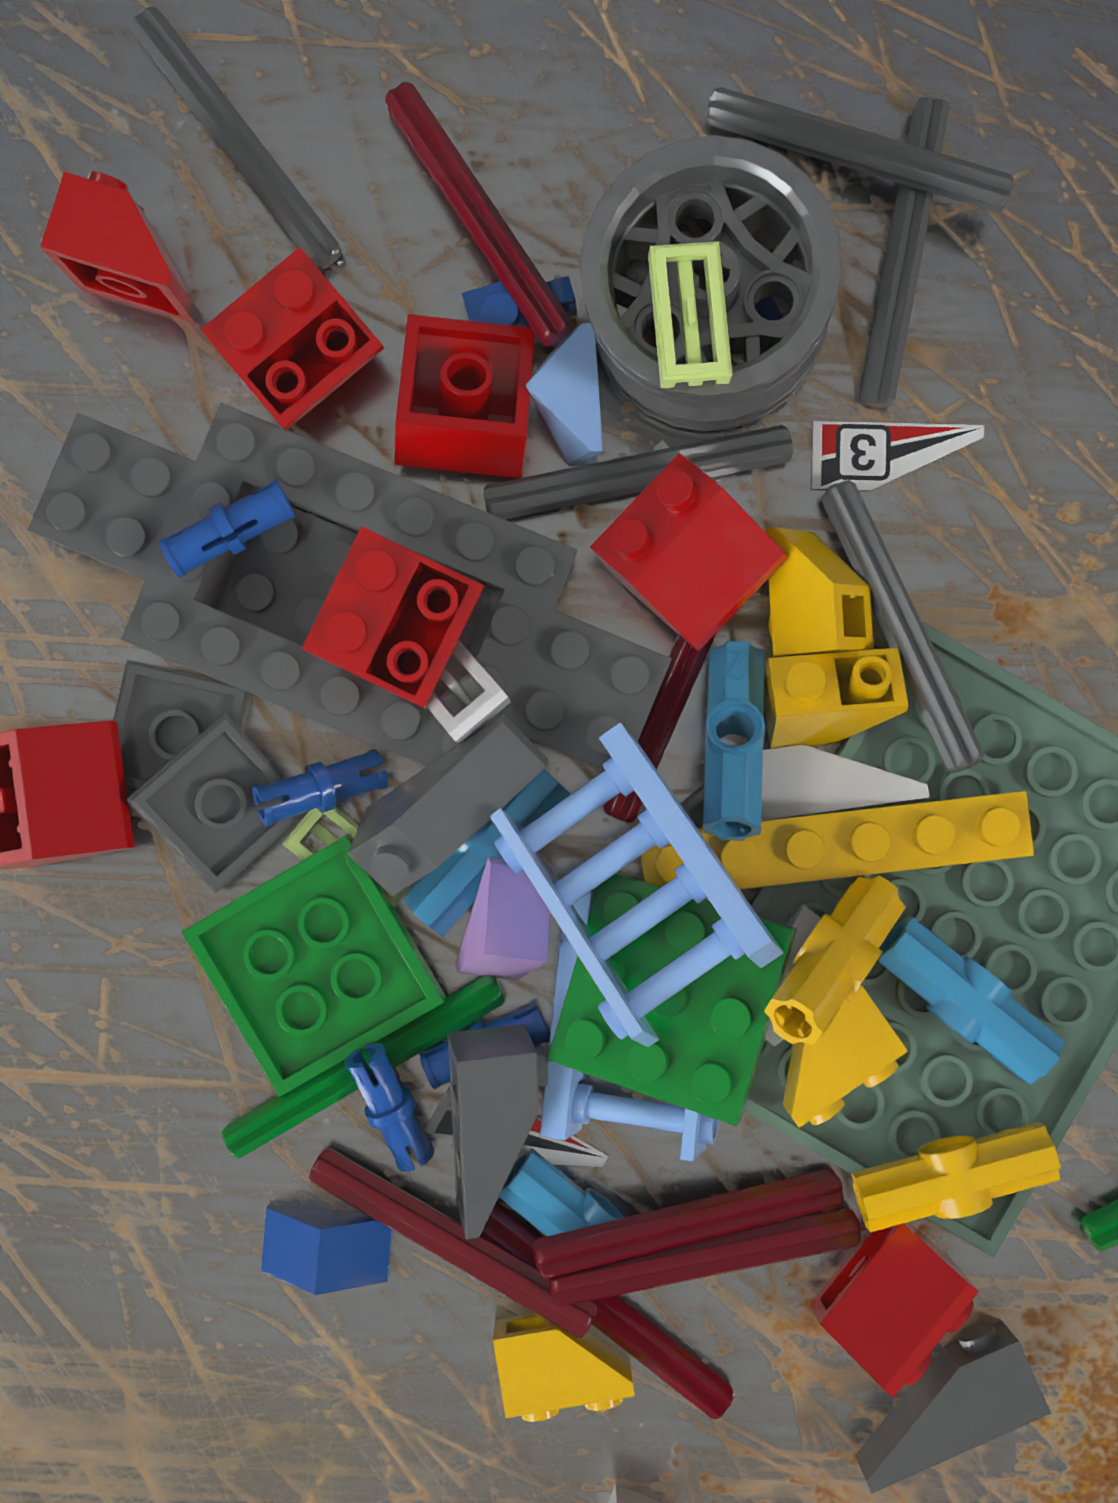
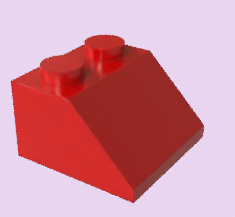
(112, 247)
(464, 396)
(688, 551)

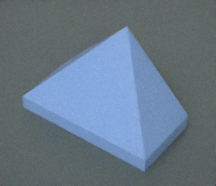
(568, 395)

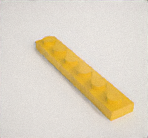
(866, 842)

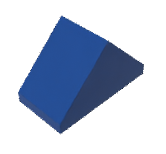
(325, 1248)

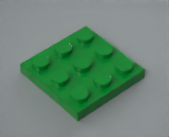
(313, 966)
(705, 1031)

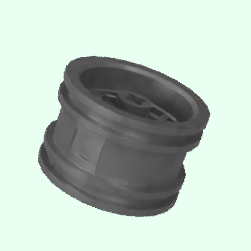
(737, 191)

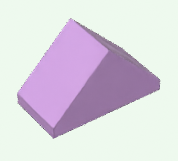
(506, 926)

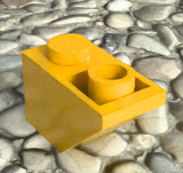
(816, 599)
(831, 695)
(851, 1052)
(553, 1370)

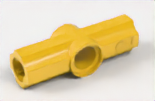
(835, 960)
(956, 1176)

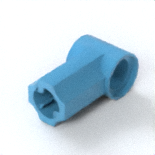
(552, 1199)

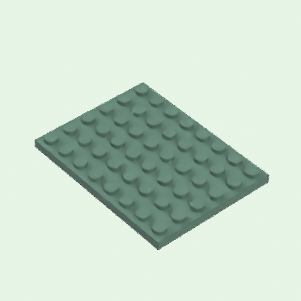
(1029, 920)

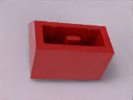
(292, 339)
(393, 617)
(62, 794)
(894, 1304)

